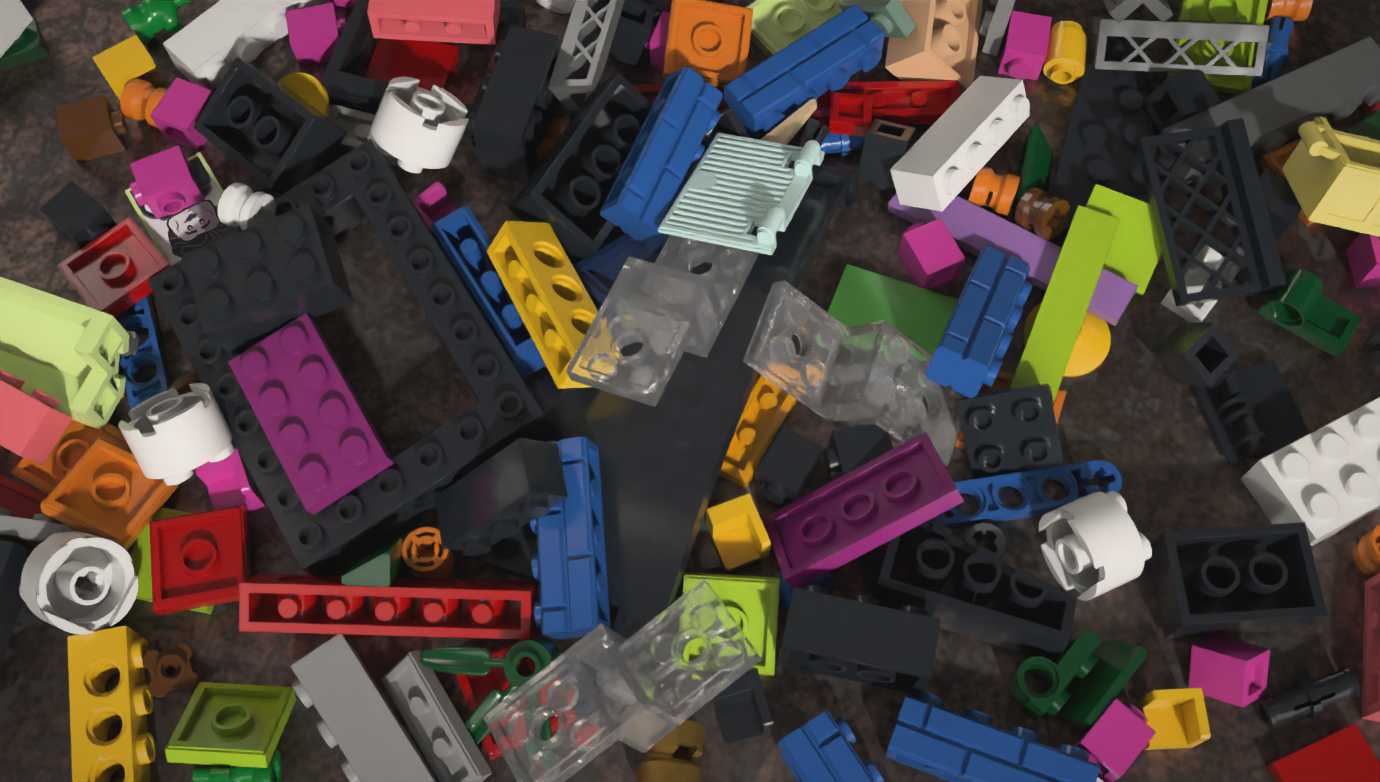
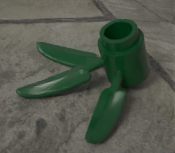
(478, 663)

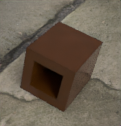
(91, 128)

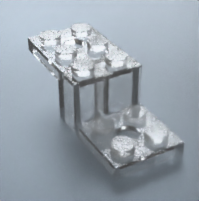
(665, 312)
(852, 372)
(621, 688)

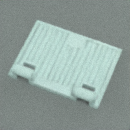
(742, 187)

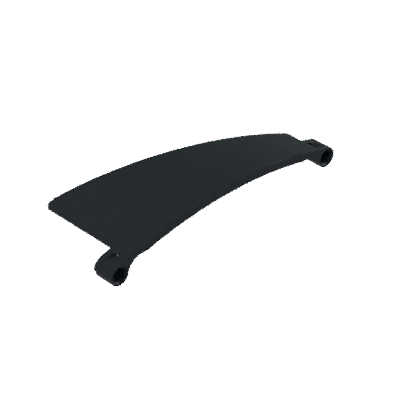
(667, 457)

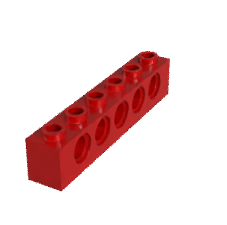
(403, 609)

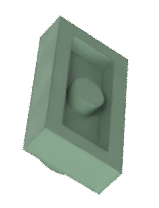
(886, 14)

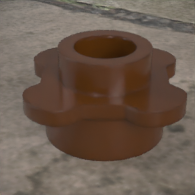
(161, 682)

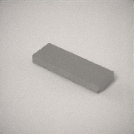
(434, 722)

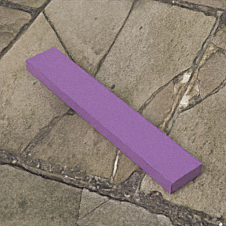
(976, 227)

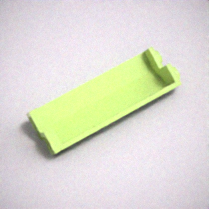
(63, 351)

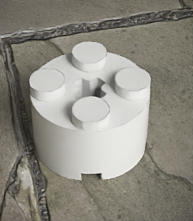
(418, 125)
(177, 433)
(1093, 544)
(51, 577)

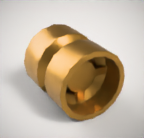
(674, 756)

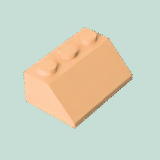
(940, 45)

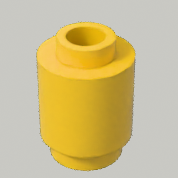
(1065, 52)

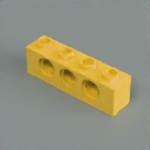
(544, 292)
(93, 710)

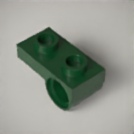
(1308, 314)
(1075, 661)

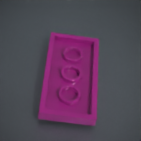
(310, 414)
(861, 511)

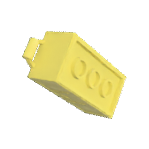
(1336, 177)

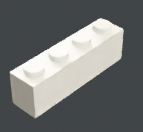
(228, 31)
(960, 142)

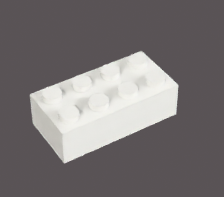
(1323, 477)

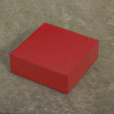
(850, 113)

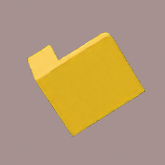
(124, 63)
(738, 532)
(1176, 717)

